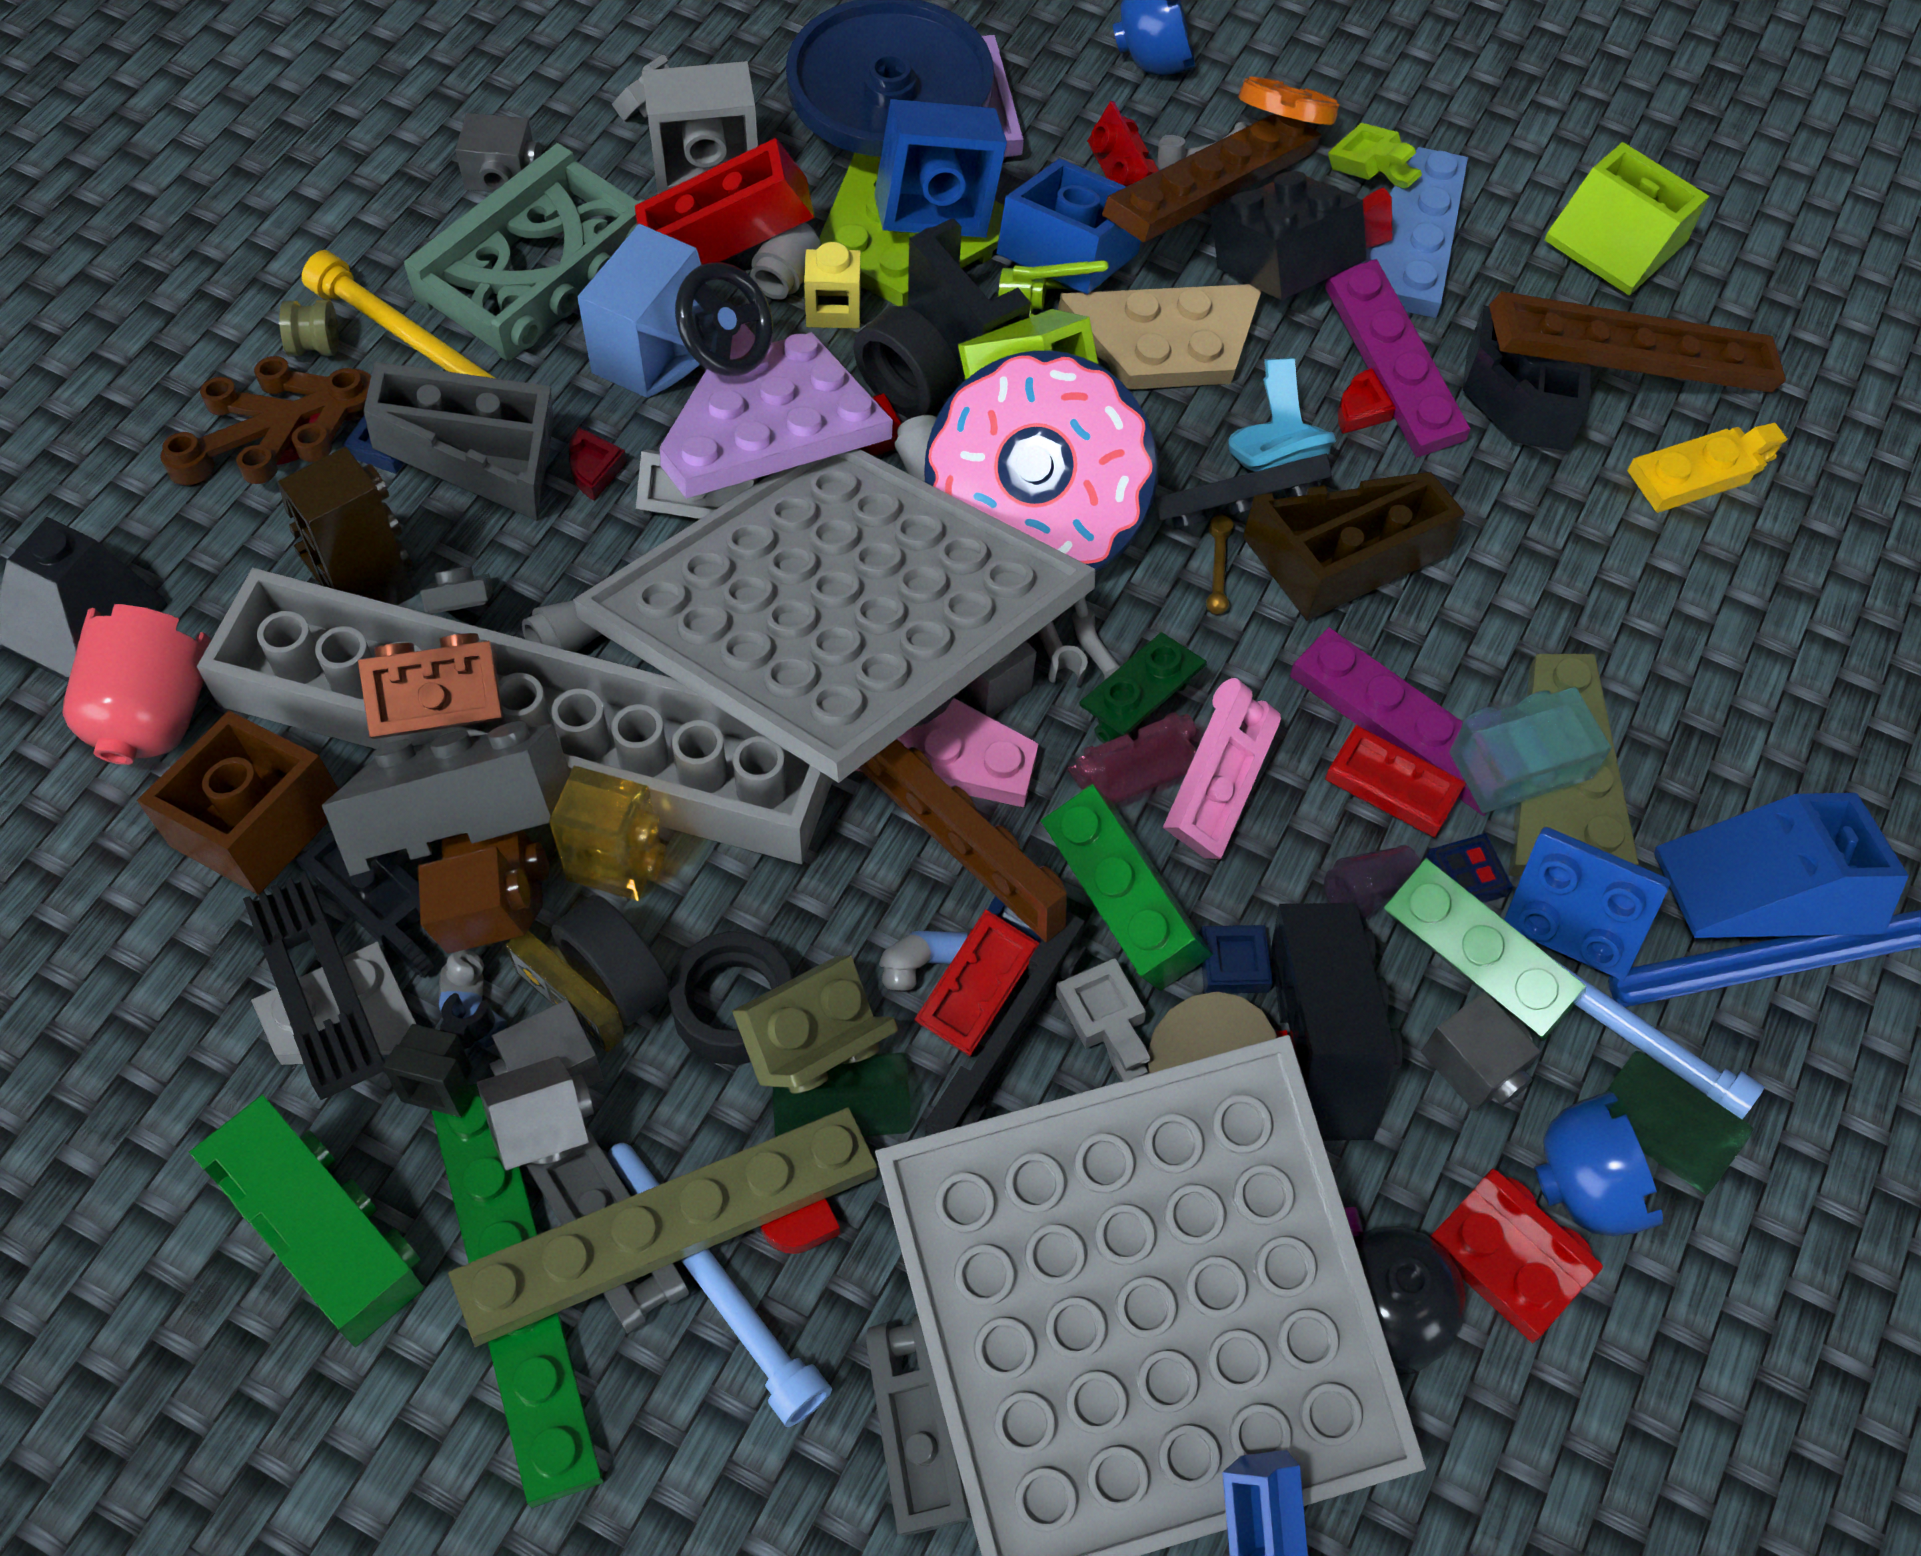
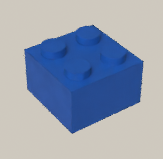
(939, 166)
(1061, 221)

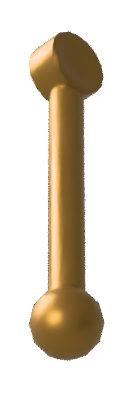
(1220, 529)

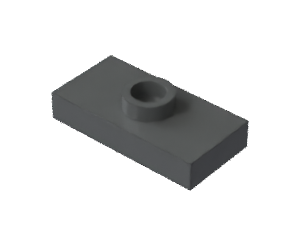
(456, 590)

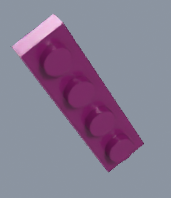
(1398, 357)
(1380, 702)

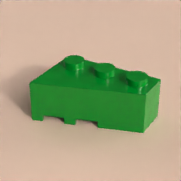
(310, 1219)

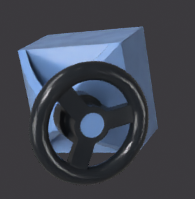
(657, 319)

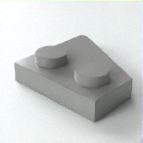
(376, 990)

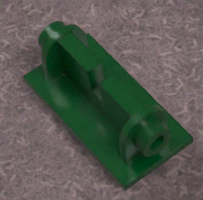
(1141, 686)

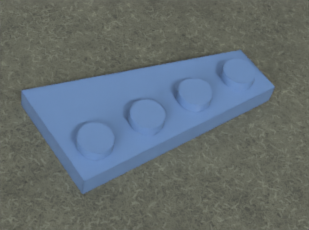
(1423, 231)

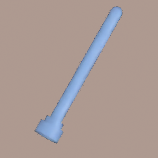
(1729, 1090)
(793, 1387)

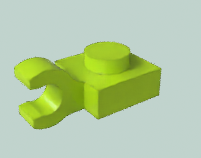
(1373, 150)

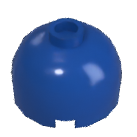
(1155, 36)
(1597, 1169)

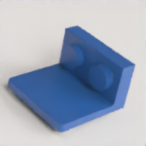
(1586, 902)

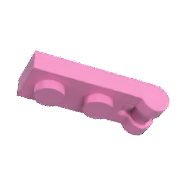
(1222, 770)

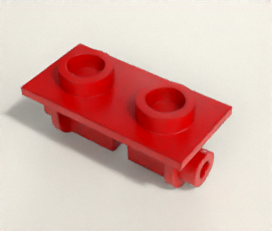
(1120, 148)

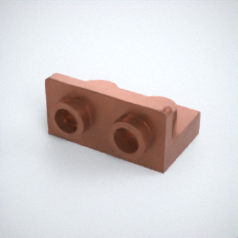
(430, 687)

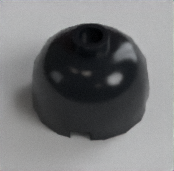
(1414, 1294)

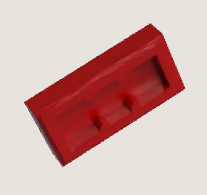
(1395, 781)
(977, 983)

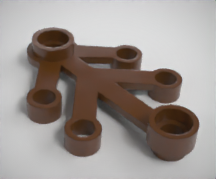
(279, 420)

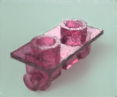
(1131, 767)

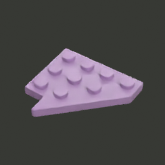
(772, 419)

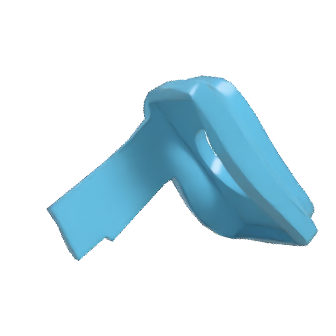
(1286, 434)

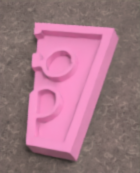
(976, 754)

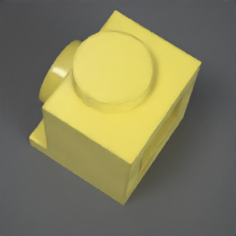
(832, 272)

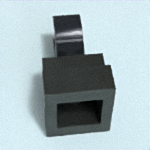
(431, 1064)

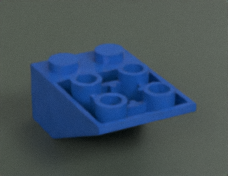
(1787, 871)

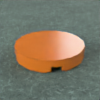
(1289, 101)

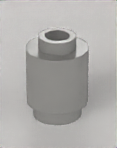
(781, 261)

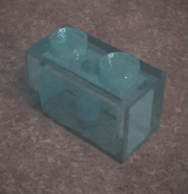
(1529, 748)

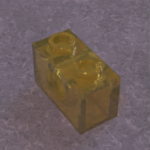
(607, 833)

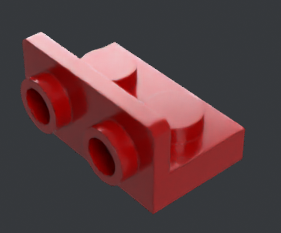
(1516, 1254)

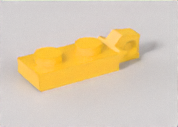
(1705, 465)

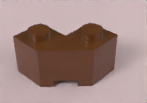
(482, 890)

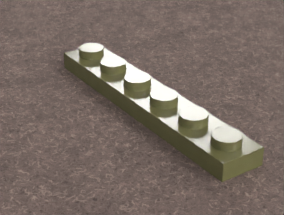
(660, 1226)

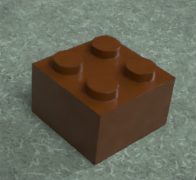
(241, 801)

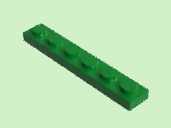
(534, 1361)

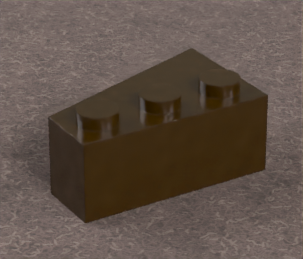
(347, 528)
(1351, 540)

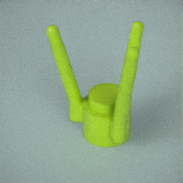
(1035, 280)

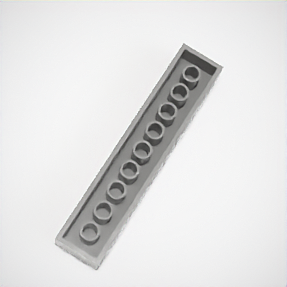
(294, 657)

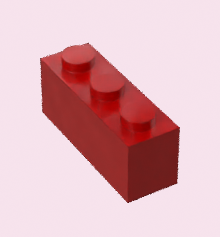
(733, 204)

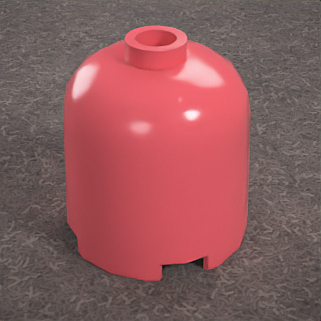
(133, 683)

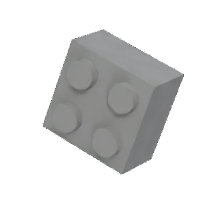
(698, 118)

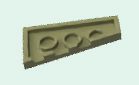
(1588, 810)

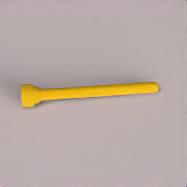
(332, 279)

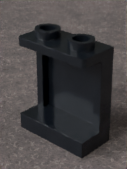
(948, 295)

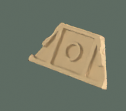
(1168, 332)

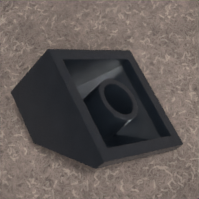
(53, 585)

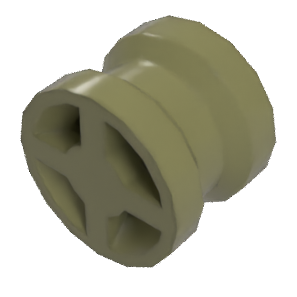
(309, 328)

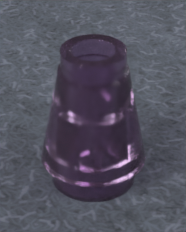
(1370, 877)

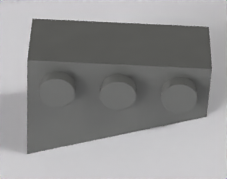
(464, 430)
(447, 789)

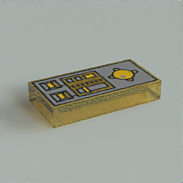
(560, 982)

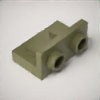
(811, 1026)

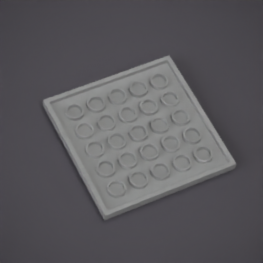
(835, 604)
(1142, 1301)

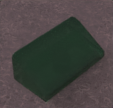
(871, 1088)
(1677, 1122)

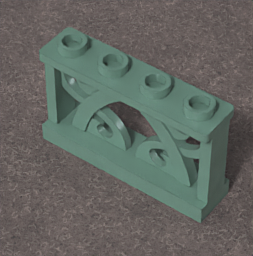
(515, 210)

